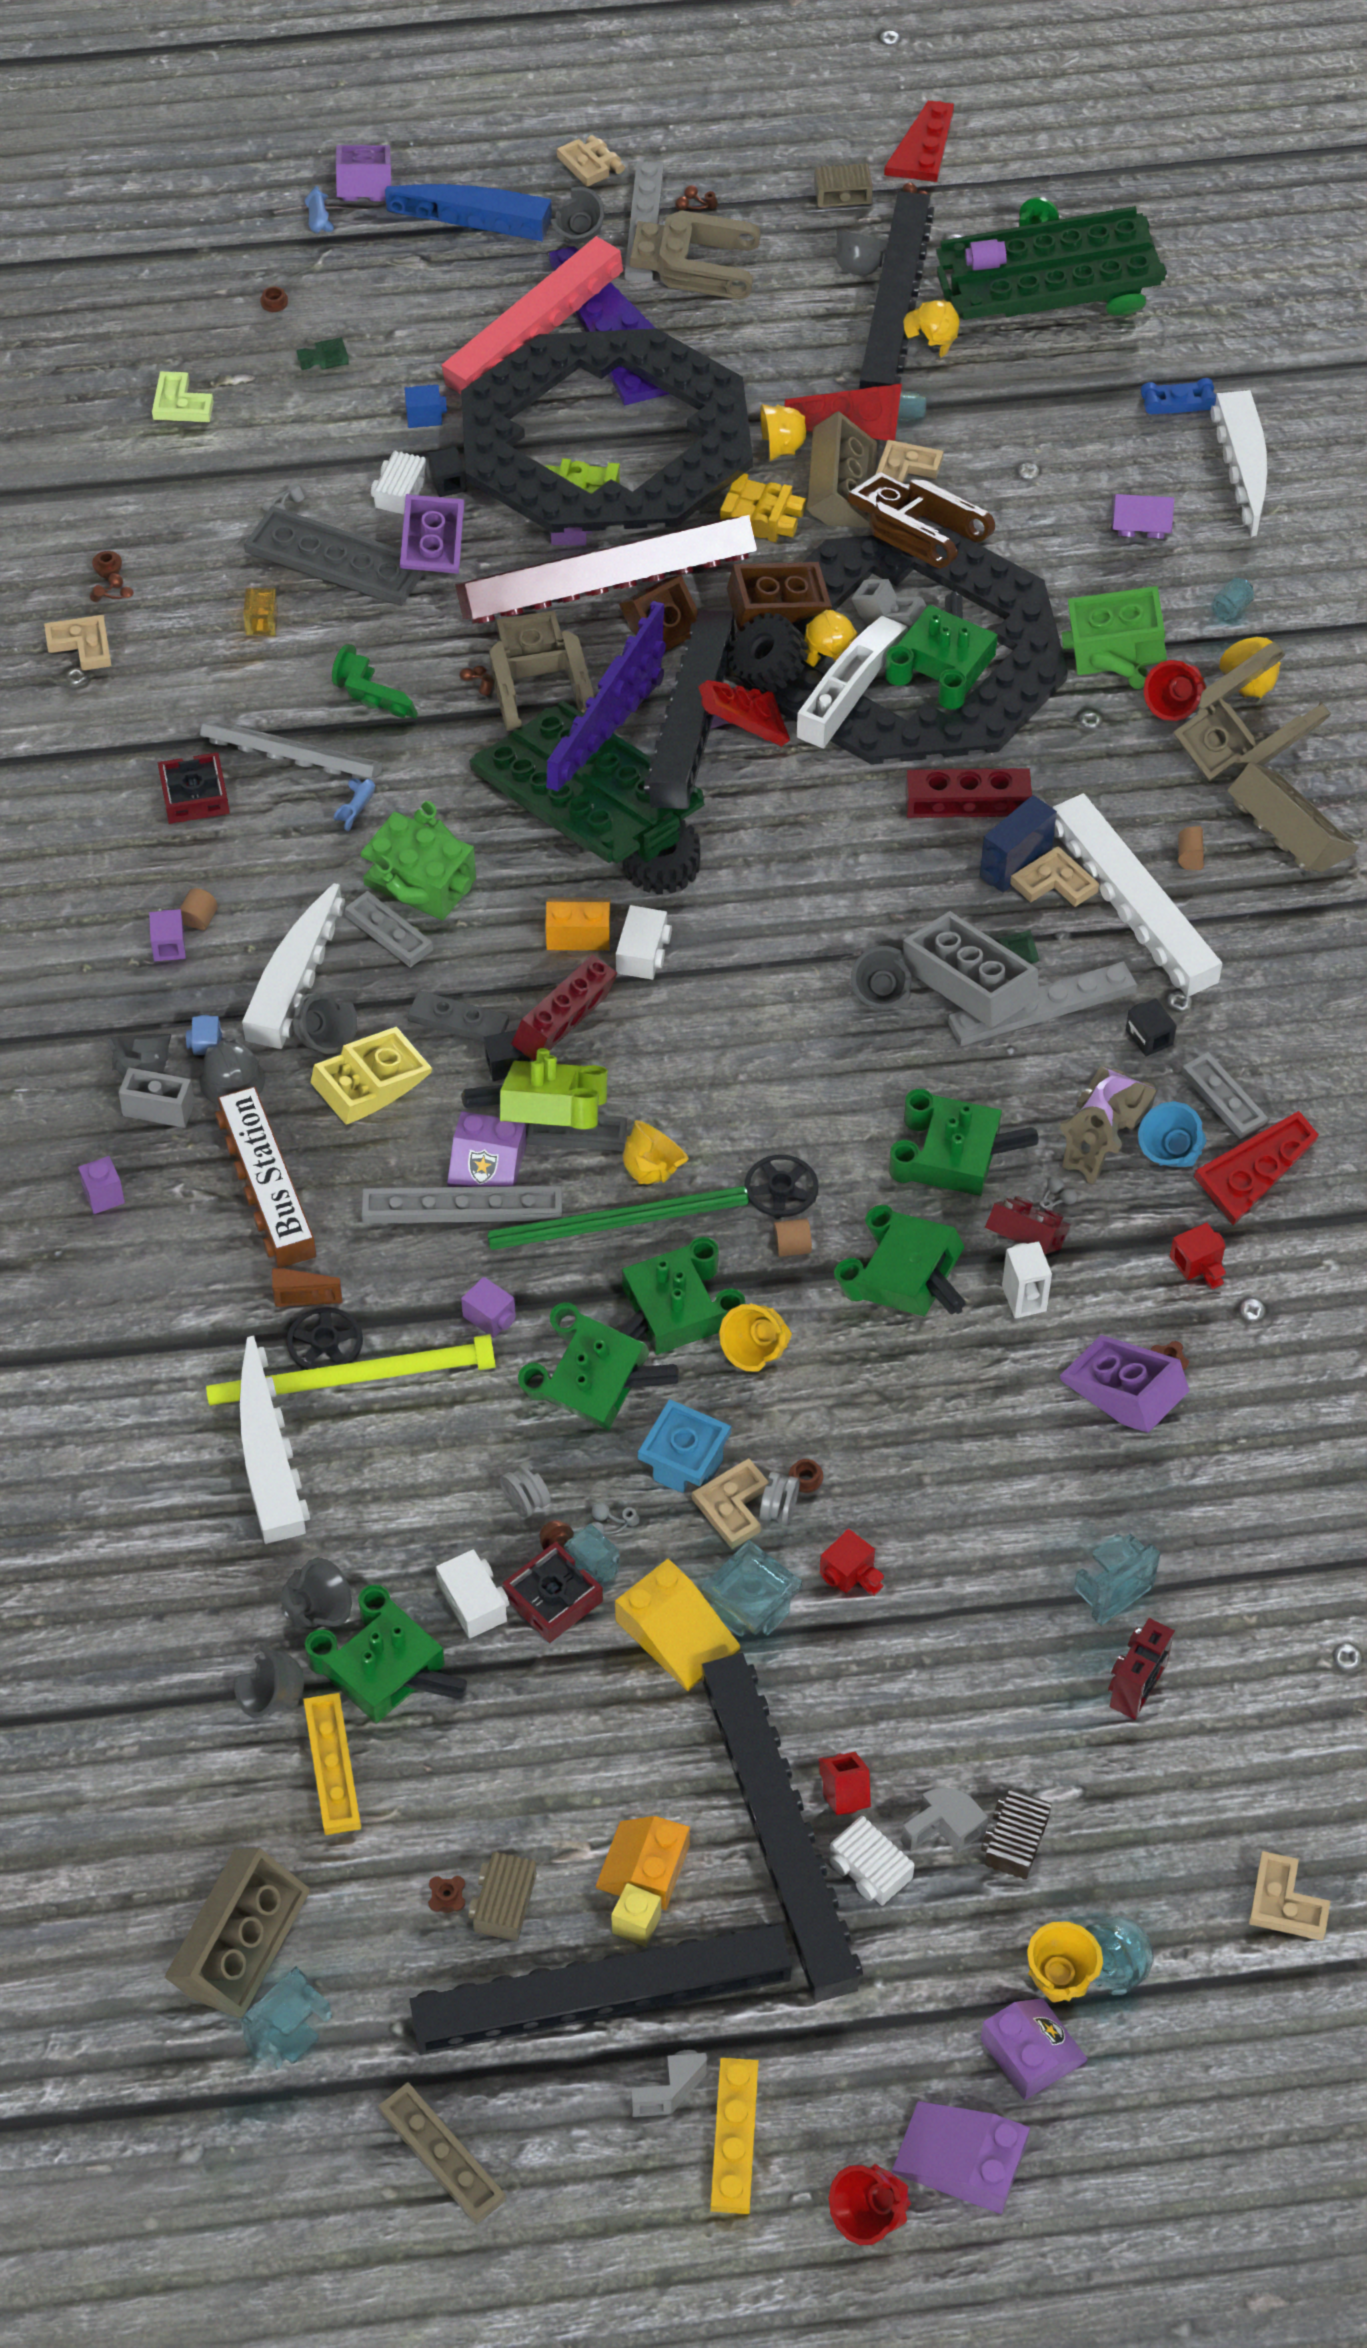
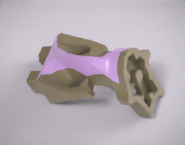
(1106, 1106)

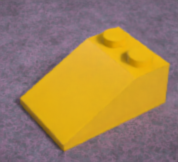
(674, 1623)

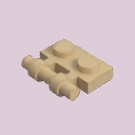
(584, 161)

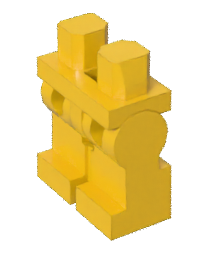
(766, 506)

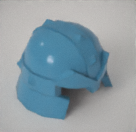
(1172, 1135)

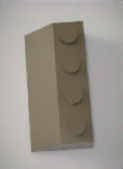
(839, 463)
(1290, 818)
(238, 1932)

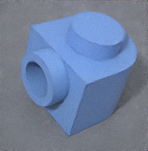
(205, 1033)

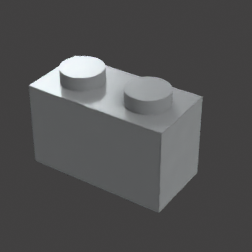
(156, 1097)

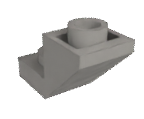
(684, 2074)

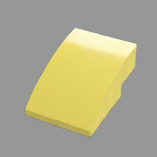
(369, 1074)

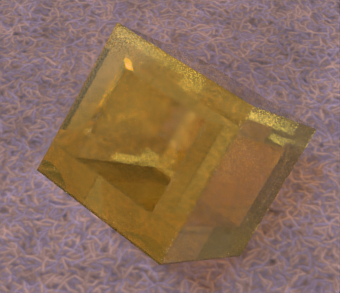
(260, 611)

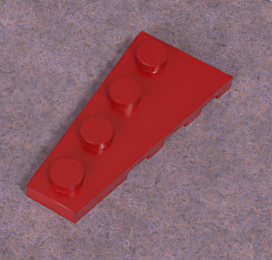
(924, 144)
(871, 409)
(745, 709)
(1252, 1168)

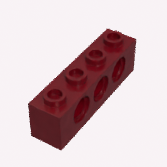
(966, 792)
(564, 1007)

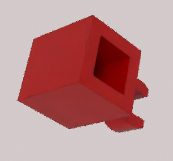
(1200, 1253)
(849, 1562)
(845, 1783)

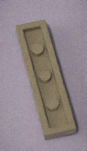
(442, 2153)

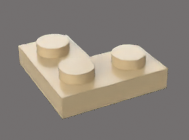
(906, 458)
(83, 634)
(1058, 872)
(725, 1500)
(1281, 1909)

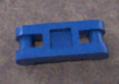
(1178, 397)

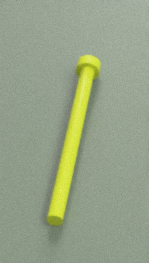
(478, 1353)

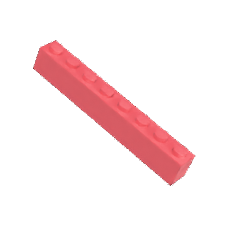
(536, 312)

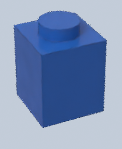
(424, 406)

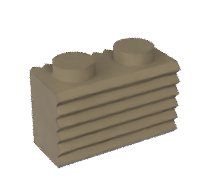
(843, 185)
(504, 1896)

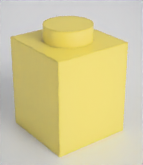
(636, 1915)

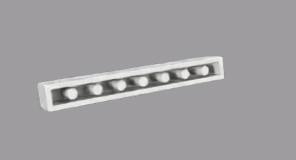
(1136, 896)

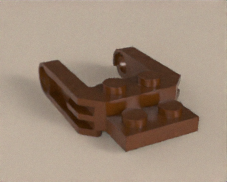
(896, 513)

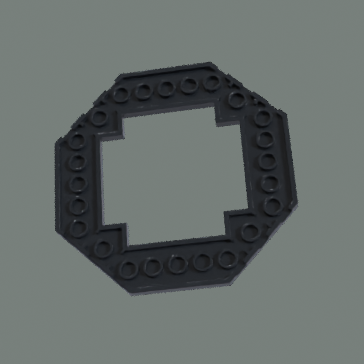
(557, 503)
(997, 705)

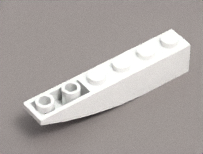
(1244, 450)
(847, 681)
(292, 972)
(267, 1454)

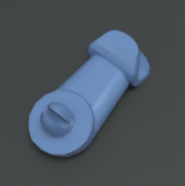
(317, 212)
(361, 797)

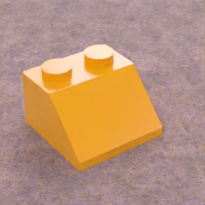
(578, 923)
(646, 1855)

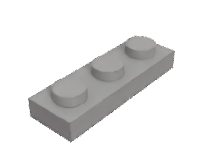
(389, 929)
(1224, 1095)

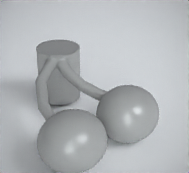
(295, 493)
(1056, 1186)
(601, 1511)

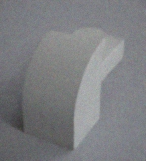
(879, 599)
(950, 1814)

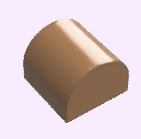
(1191, 848)
(198, 909)
(792, 1237)

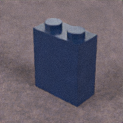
(1017, 842)

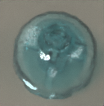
(1125, 1953)

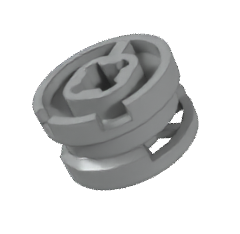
(525, 1490)
(779, 1498)

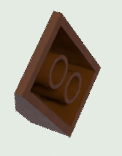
(780, 588)

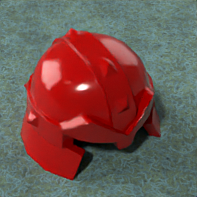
(1173, 690)
(867, 2203)

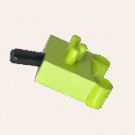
(545, 1093)

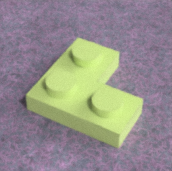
(176, 404)

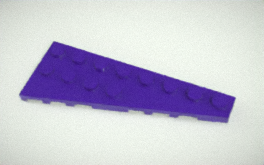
(612, 312)
(622, 690)

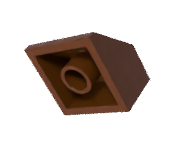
(678, 609)

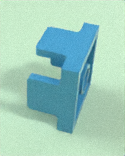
(684, 1447)

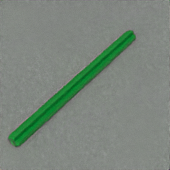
(617, 1217)

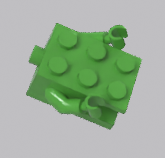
(1117, 633)
(420, 862)

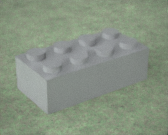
(971, 969)

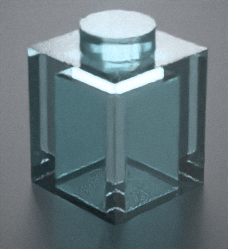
(594, 1554)

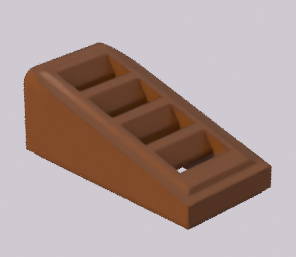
(304, 1288)

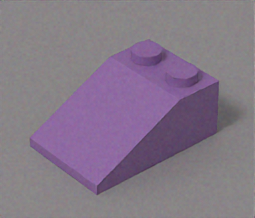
(362, 171)
(432, 533)
(1127, 1381)
(963, 2153)

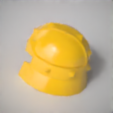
(938, 322)
(783, 429)
(829, 635)
(1241, 652)
(651, 1154)
(753, 1336)
(1064, 1960)

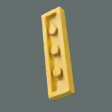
(332, 1764)
(734, 2136)

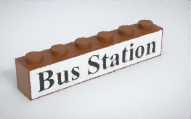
(266, 1178)

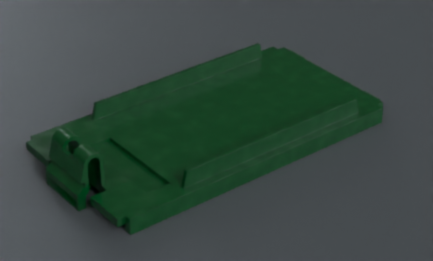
(1054, 265)
(602, 802)

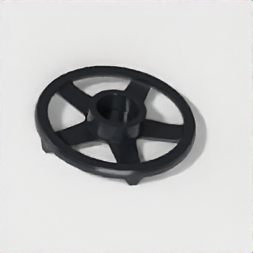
(781, 1186)
(324, 1338)

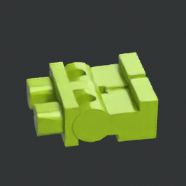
(586, 476)

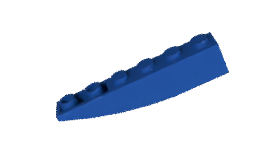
(474, 208)

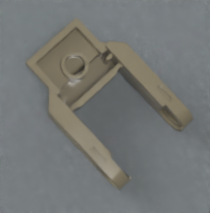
(667, 246)
(535, 647)
(1221, 740)

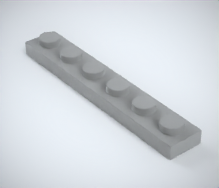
(644, 208)
(280, 747)
(1053, 1001)
(461, 1204)

